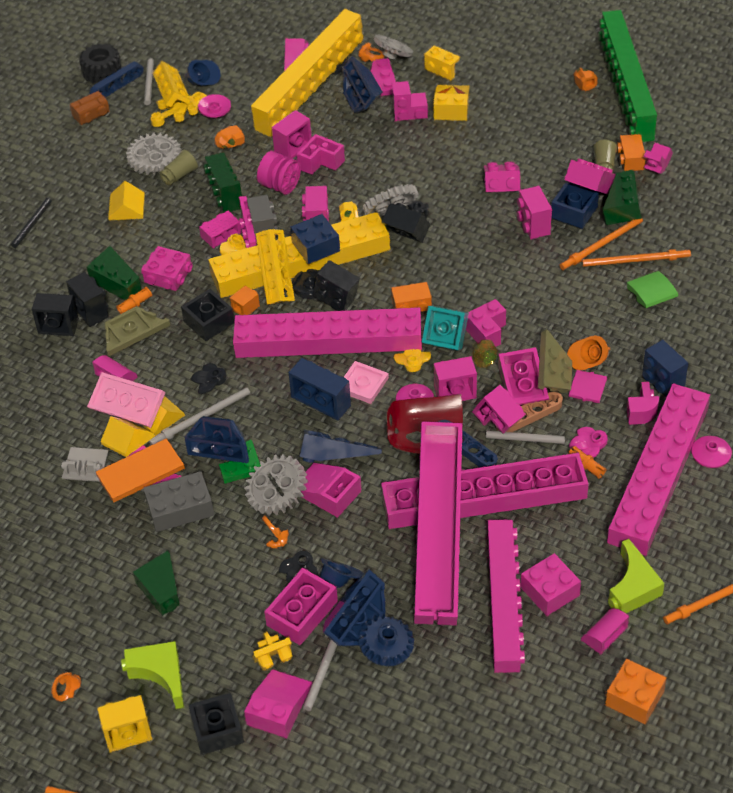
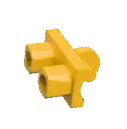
(263, 655)

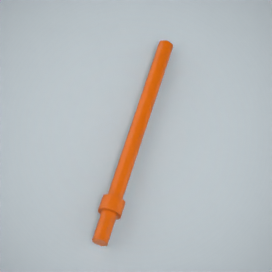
(670, 255)
(577, 257)
(685, 611)

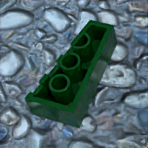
(223, 182)

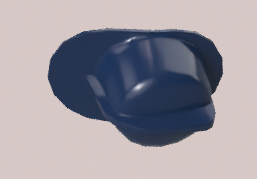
(203, 72)
(337, 573)

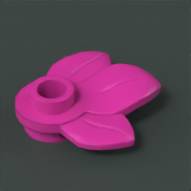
(587, 440)

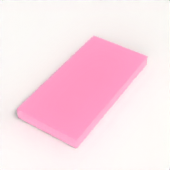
(126, 399)

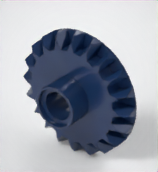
(382, 650)

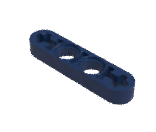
(131, 71)
(477, 458)

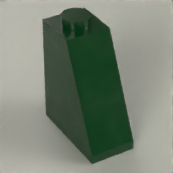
(158, 583)

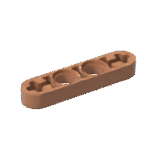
(532, 416)

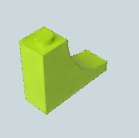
(639, 584)
(157, 664)

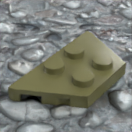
(131, 328)
(554, 365)

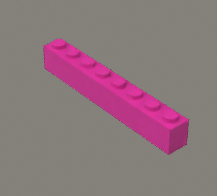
(504, 597)

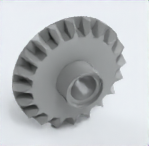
(392, 47)

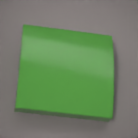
(652, 289)

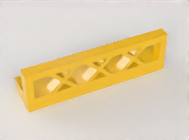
(170, 84)
(272, 266)

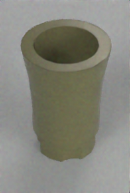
(605, 153)
(179, 167)

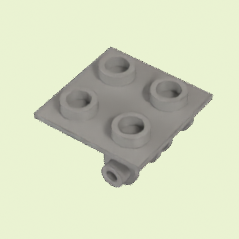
(84, 463)

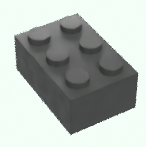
(178, 501)

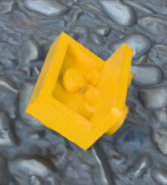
(441, 62)

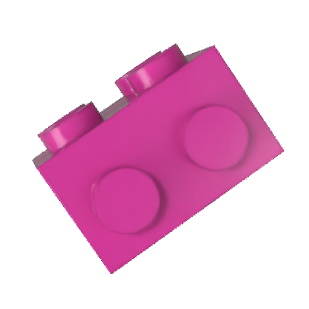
(502, 177)

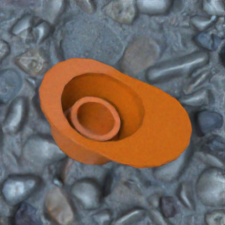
(588, 352)

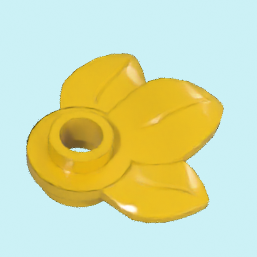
(234, 243)
(412, 359)

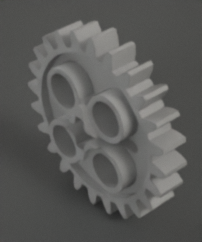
(152, 153)
(400, 194)
(263, 493)

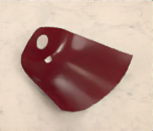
(410, 413)

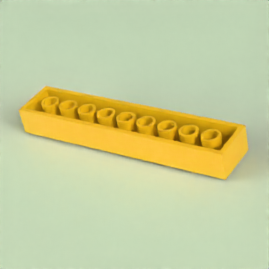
(307, 71)
(357, 239)

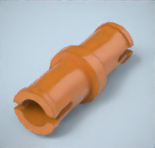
(134, 300)
(589, 463)

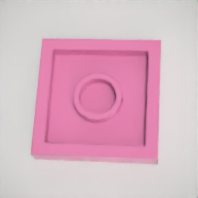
(365, 381)

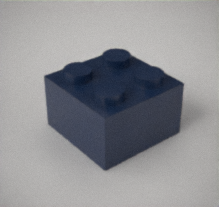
(574, 204)
(315, 238)
(664, 367)

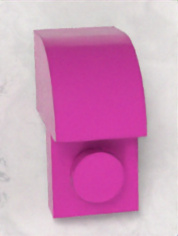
(658, 158)
(642, 408)

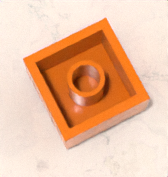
(635, 691)

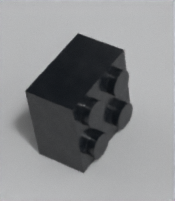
(406, 222)
(336, 286)
(88, 298)
(55, 314)
(208, 314)
(216, 723)

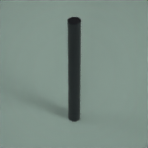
(31, 223)

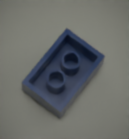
(320, 388)

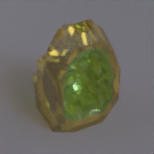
(485, 353)

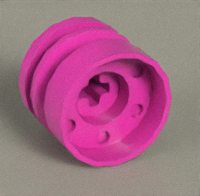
(278, 172)

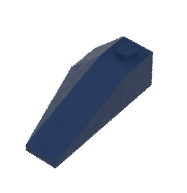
(321, 447)

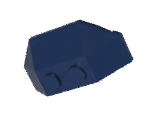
(359, 85)
(217, 440)
(358, 605)

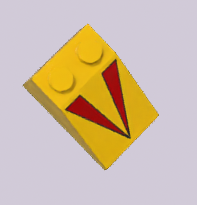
(451, 102)

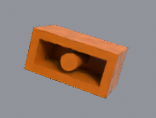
(631, 152)
(412, 296)

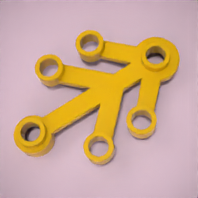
(178, 109)

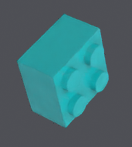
(445, 327)

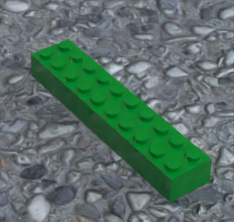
(627, 75)

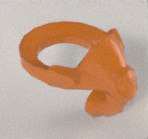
(365, 55)
(281, 536)
(72, 683)

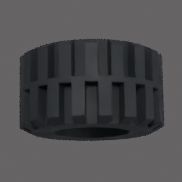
(99, 62)

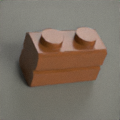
(89, 108)

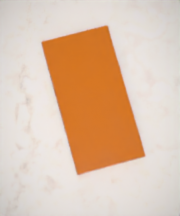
(140, 470)

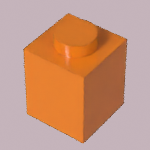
(245, 301)

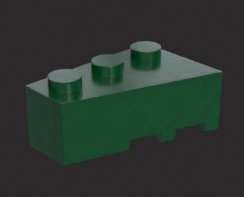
(623, 199)
(114, 274)

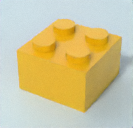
(124, 723)

